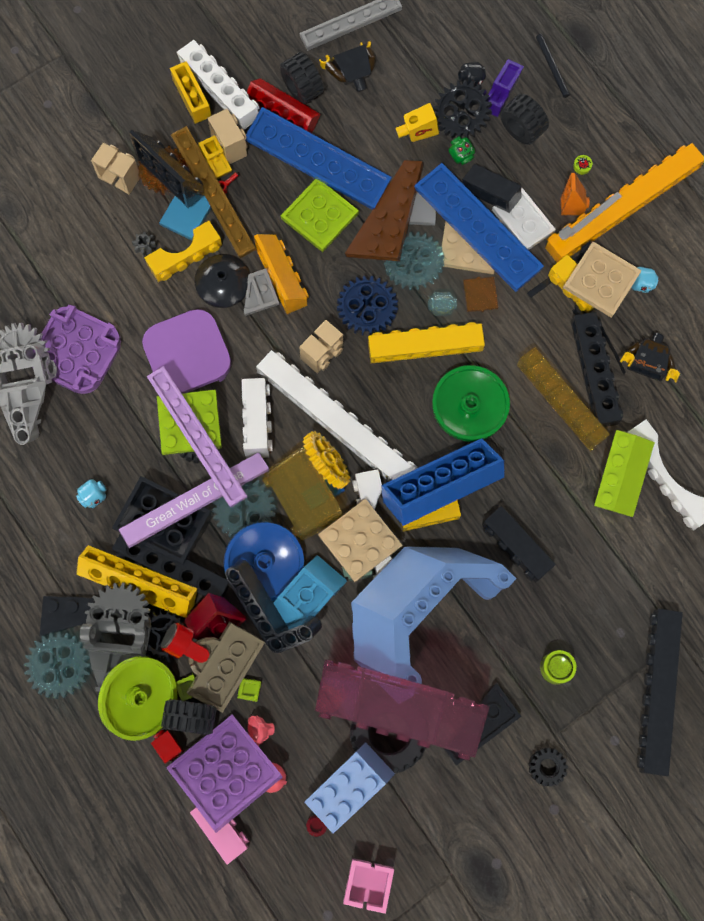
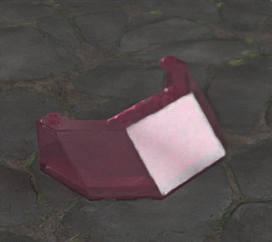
(401, 708)

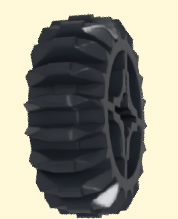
(157, 651)

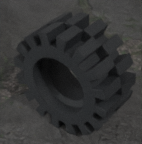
(557, 758)

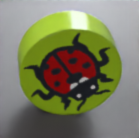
(582, 164)

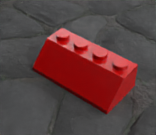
(282, 105)

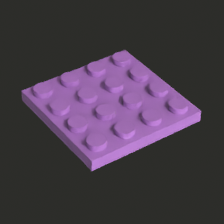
(224, 773)

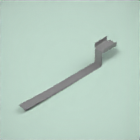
(567, 231)

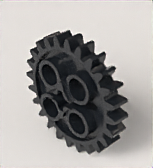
(473, 96)

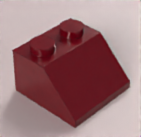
(212, 617)

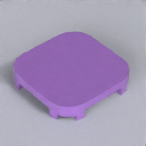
(80, 348)
(188, 349)

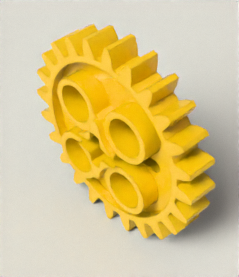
(326, 460)

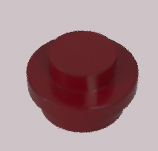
(315, 826)

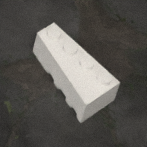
(255, 417)

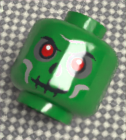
(461, 150)

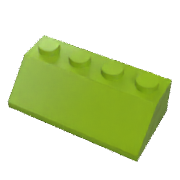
(624, 473)

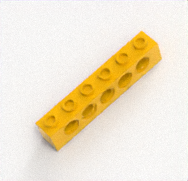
(157, 588)

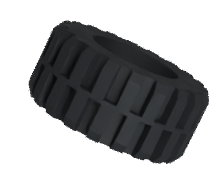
(395, 761)

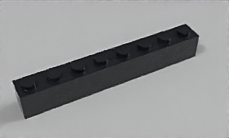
(660, 692)

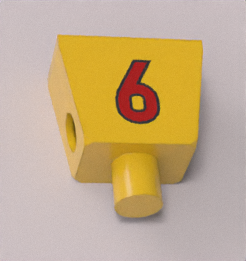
(419, 124)

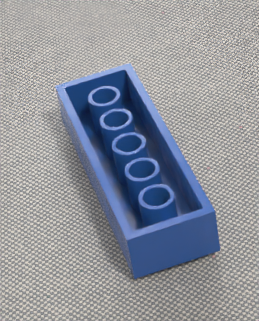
(442, 481)

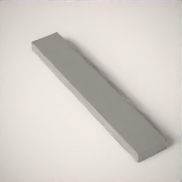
(349, 22)

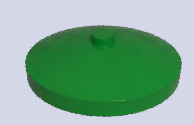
(470, 403)

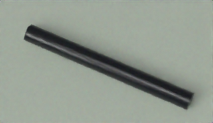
(554, 69)

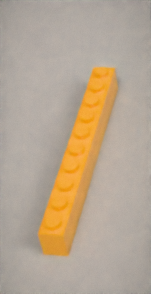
(633, 198)

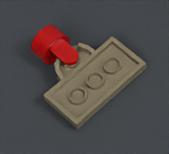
(216, 662)

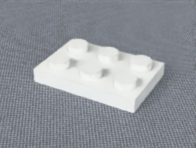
(526, 222)

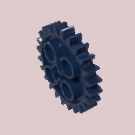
(353, 295)

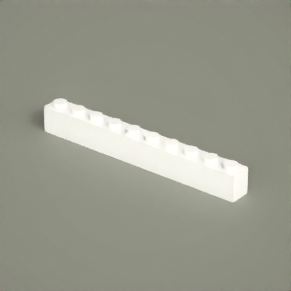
(333, 417)

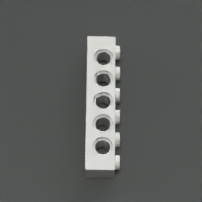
(218, 84)

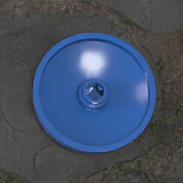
(270, 552)

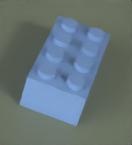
(349, 787)

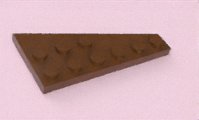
(387, 224)

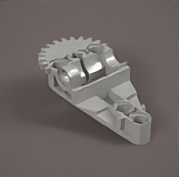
(28, 394)

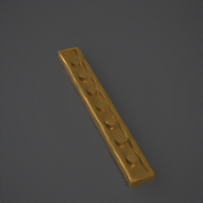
(213, 192)

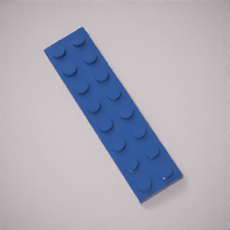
(317, 158)
(479, 227)

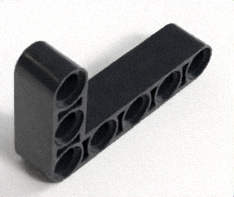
(265, 615)

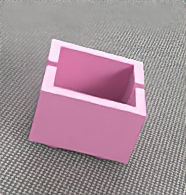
(368, 885)

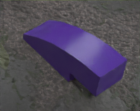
(504, 85)

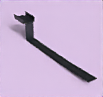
(546, 282)
(577, 311)

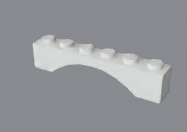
(369, 488)
(683, 501)

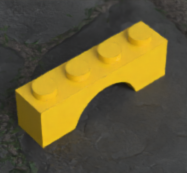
(165, 264)

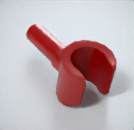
(225, 183)

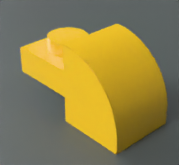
(215, 156)

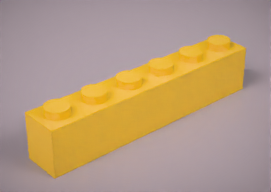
(425, 343)

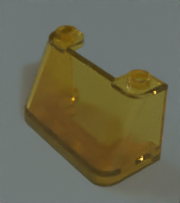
(303, 494)

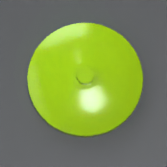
(135, 697)

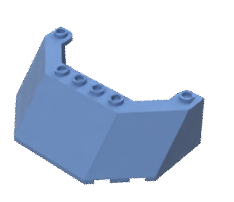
(406, 594)

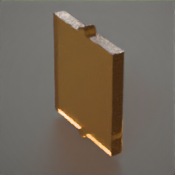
(480, 294)

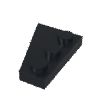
(63, 613)

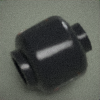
(472, 72)

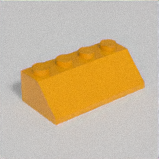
(280, 272)

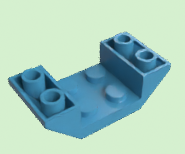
(309, 591)

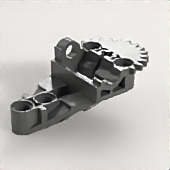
(120, 611)

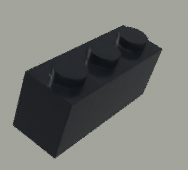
(492, 188)

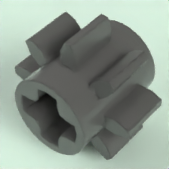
(147, 240)

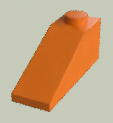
(574, 197)

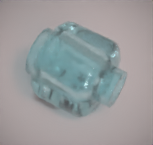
(442, 303)

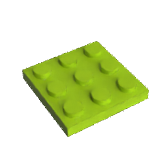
(319, 214)
(205, 409)

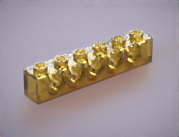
(562, 399)

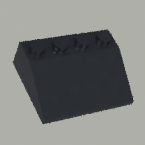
(167, 169)
(173, 541)

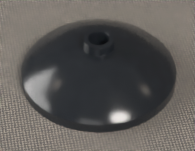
(222, 291)

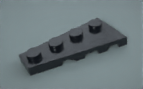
(499, 717)

